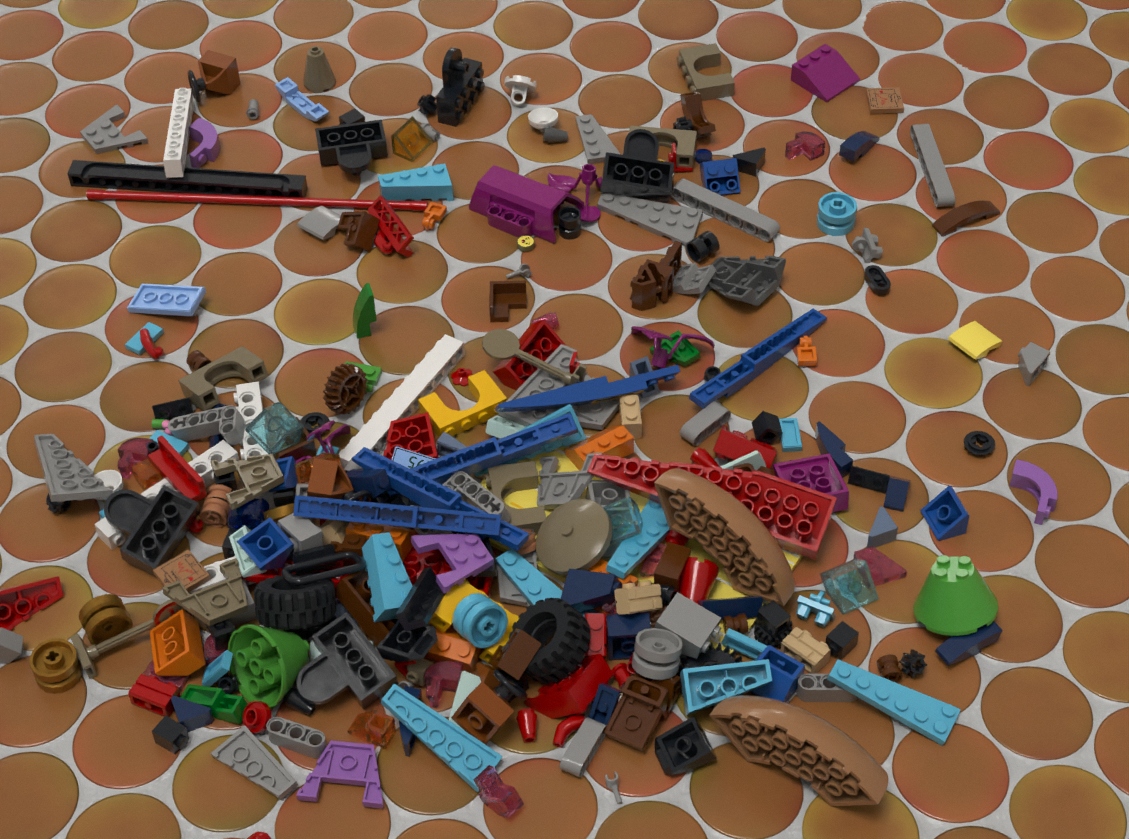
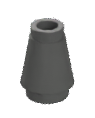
(554, 135)

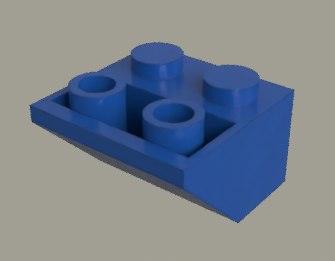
(720, 176)
(784, 673)

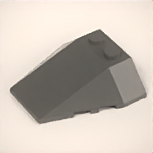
(747, 279)

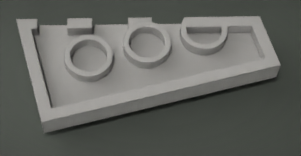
(594, 139)

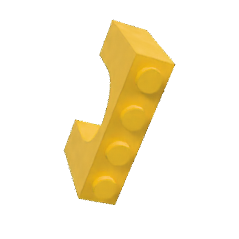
(455, 421)
(443, 615)

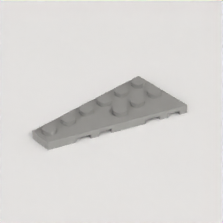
(659, 218)
(540, 382)
(64, 474)

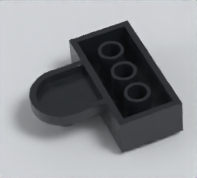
(460, 87)
(352, 145)
(638, 170)
(152, 526)
(344, 663)

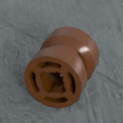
(197, 360)
(736, 623)
(889, 668)

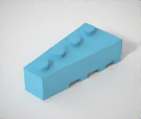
(417, 184)
(386, 576)
(712, 684)

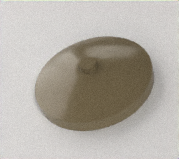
(574, 536)

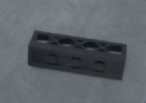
(421, 601)

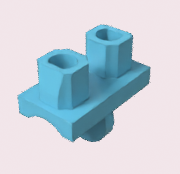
(823, 612)

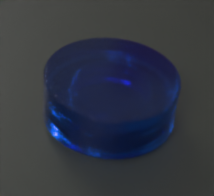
(703, 155)

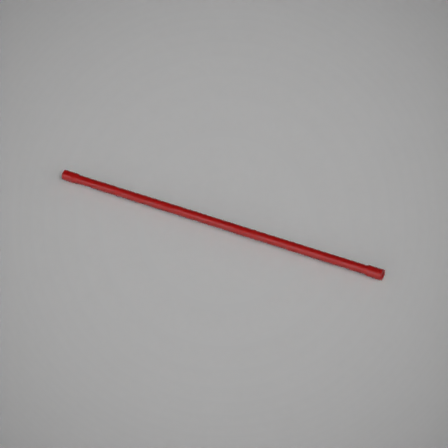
(95, 194)

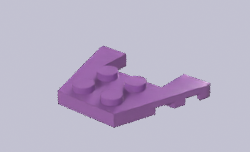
(463, 553)
(345, 764)

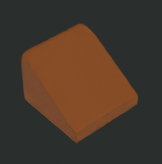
(486, 674)

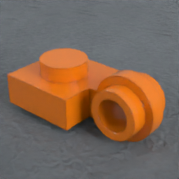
(433, 213)
(806, 352)

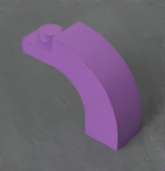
(206, 135)
(1039, 484)

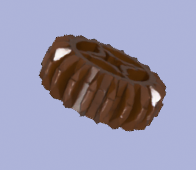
(345, 388)

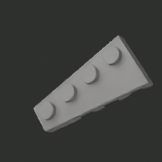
(253, 761)

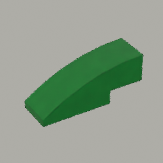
(364, 312)
(223, 706)

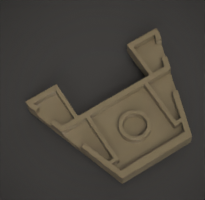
(256, 473)
(216, 601)

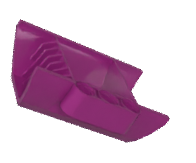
(519, 203)

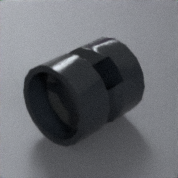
(569, 222)
(702, 246)

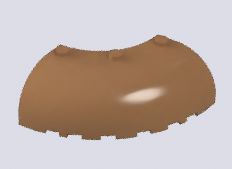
(727, 533)
(804, 746)

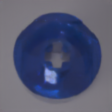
(248, 514)

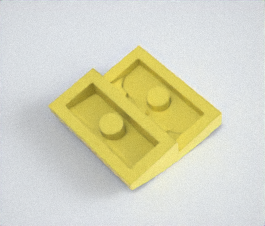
(975, 340)

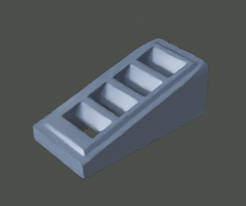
(447, 444)

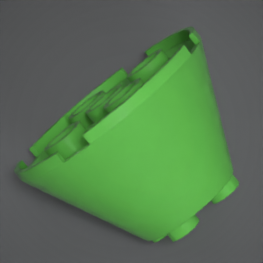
(955, 598)
(266, 662)

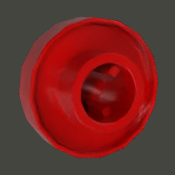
(256, 716)

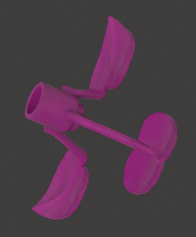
(566, 183)
(660, 355)
(344, 429)

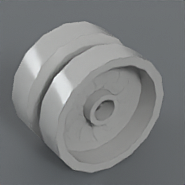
(657, 653)

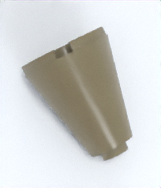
(318, 71)

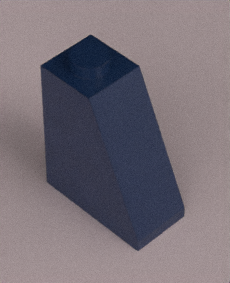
(369, 479)
(589, 589)

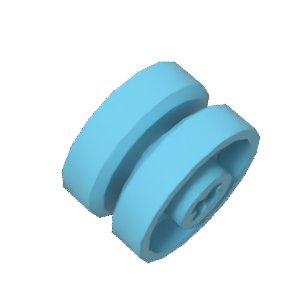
(836, 213)
(480, 620)

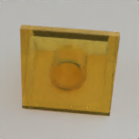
(410, 140)

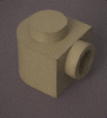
(418, 670)

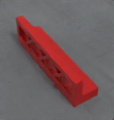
(388, 228)
(177, 471)

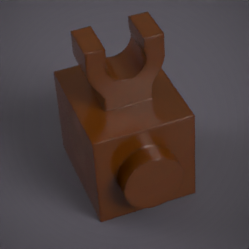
(351, 543)

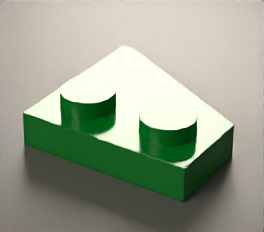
(685, 352)

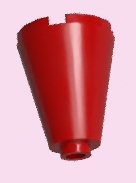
(697, 579)

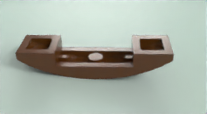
(948, 222)

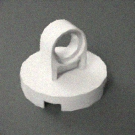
(520, 85)

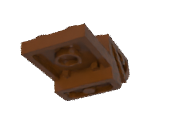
(656, 279)
(641, 708)

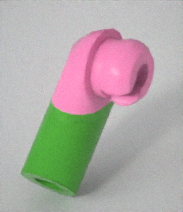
(161, 424)

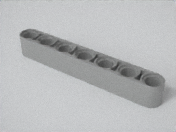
(932, 165)
(725, 210)

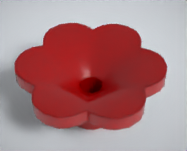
(461, 376)

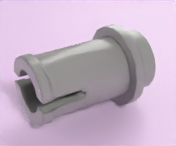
(252, 111)
(432, 133)

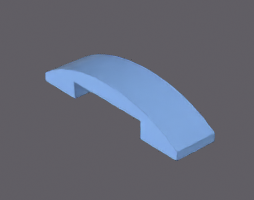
(300, 102)

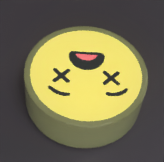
(525, 243)

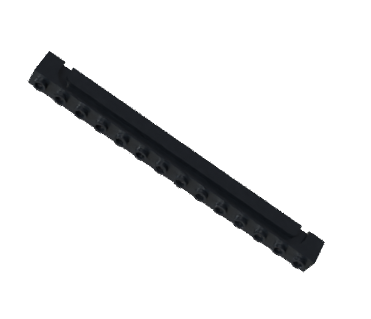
(194, 181)

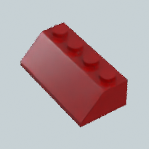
(537, 341)

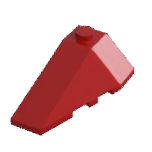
(25, 600)

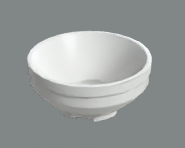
(543, 118)
(111, 479)

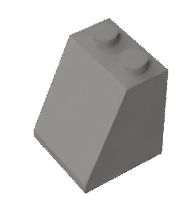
(691, 623)

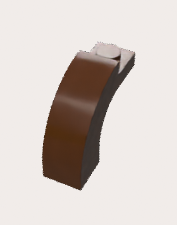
(694, 111)

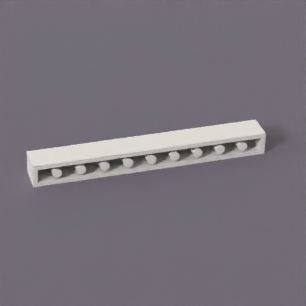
(404, 400)

